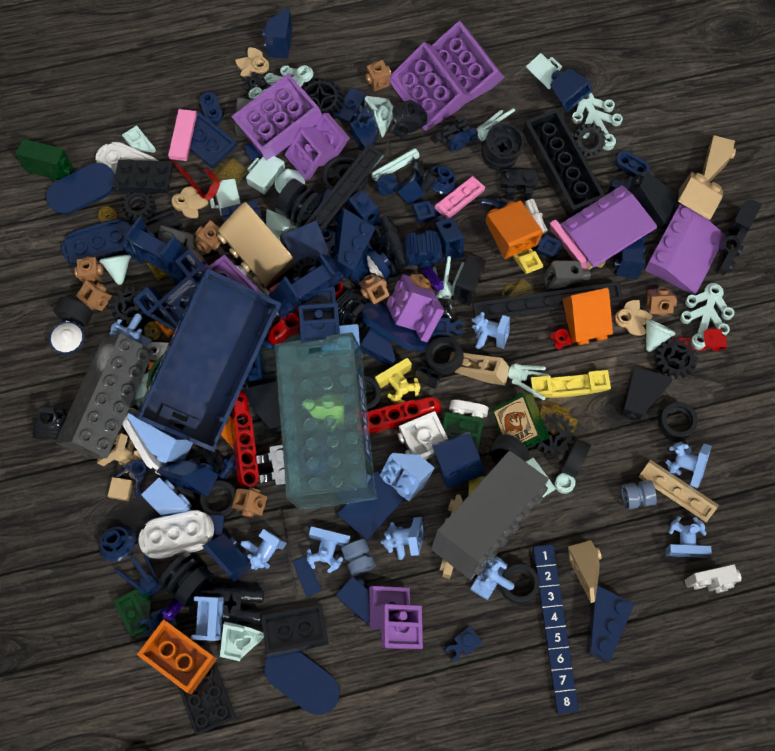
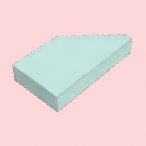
(137, 140)

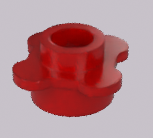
(561, 333)

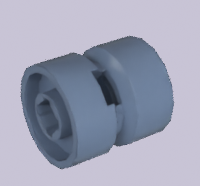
(642, 493)
(358, 557)

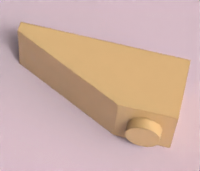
(717, 157)
(484, 368)
(585, 562)

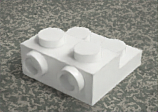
(421, 434)
(715, 579)

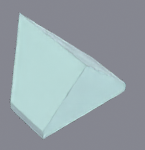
(383, 112)
(279, 224)
(238, 640)

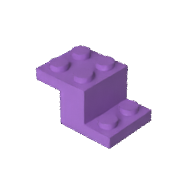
(316, 146)
(415, 308)
(396, 618)

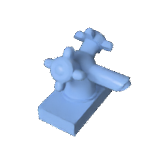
(489, 328)
(128, 331)
(691, 462)
(399, 537)
(688, 540)
(327, 546)
(264, 551)
(488, 579)

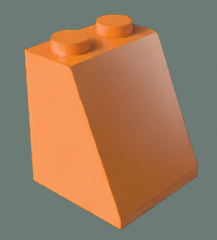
(513, 229)
(589, 316)

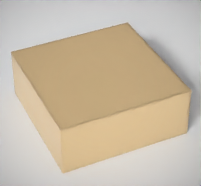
(120, 489)

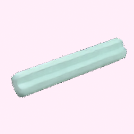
(395, 164)

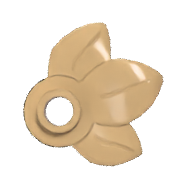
(252, 63)
(191, 202)
(635, 318)

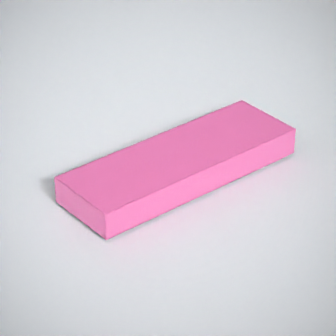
(182, 135)
(460, 197)
(568, 244)

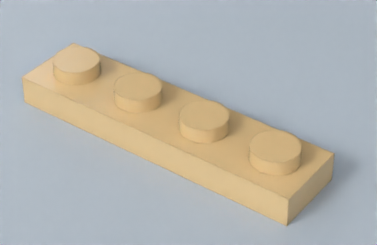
(679, 491)

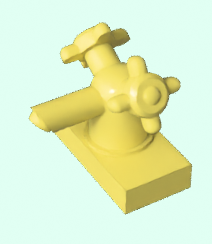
(395, 376)

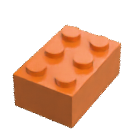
(177, 657)

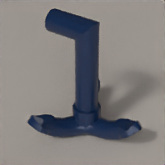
(258, 364)

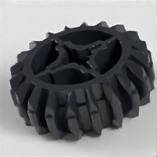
(330, 96)

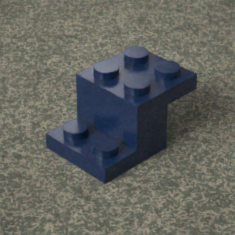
(319, 316)

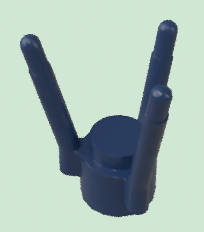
(136, 471)
(149, 583)

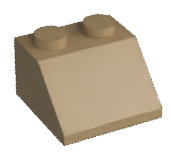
(700, 195)

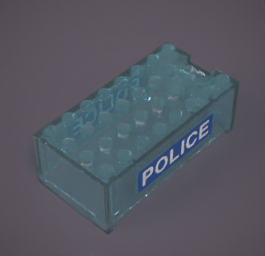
(324, 422)

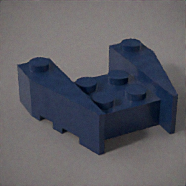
(162, 254)
(300, 289)
(169, 309)

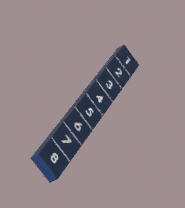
(555, 630)

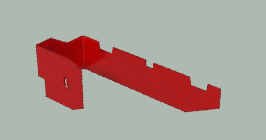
(213, 188)
(713, 339)

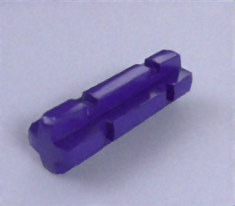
(435, 281)
(171, 610)

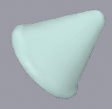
(285, 176)
(116, 266)
(656, 334)

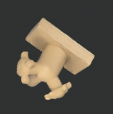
(120, 453)

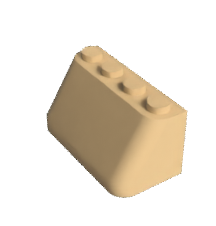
(255, 246)

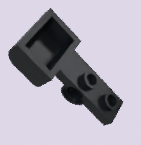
(739, 227)

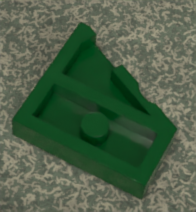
(458, 424)
(132, 609)

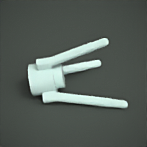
(484, 128)
(448, 290)
(520, 372)

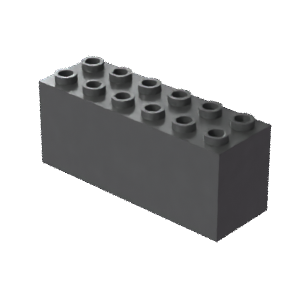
(104, 397)
(490, 515)

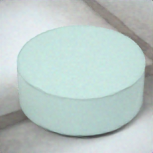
(564, 483)

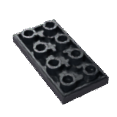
(209, 703)

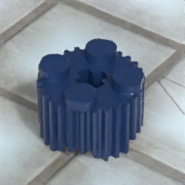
(423, 249)

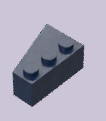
(350, 241)
(630, 260)
(607, 623)

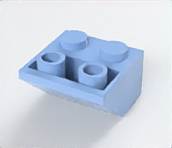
(406, 473)
(164, 498)

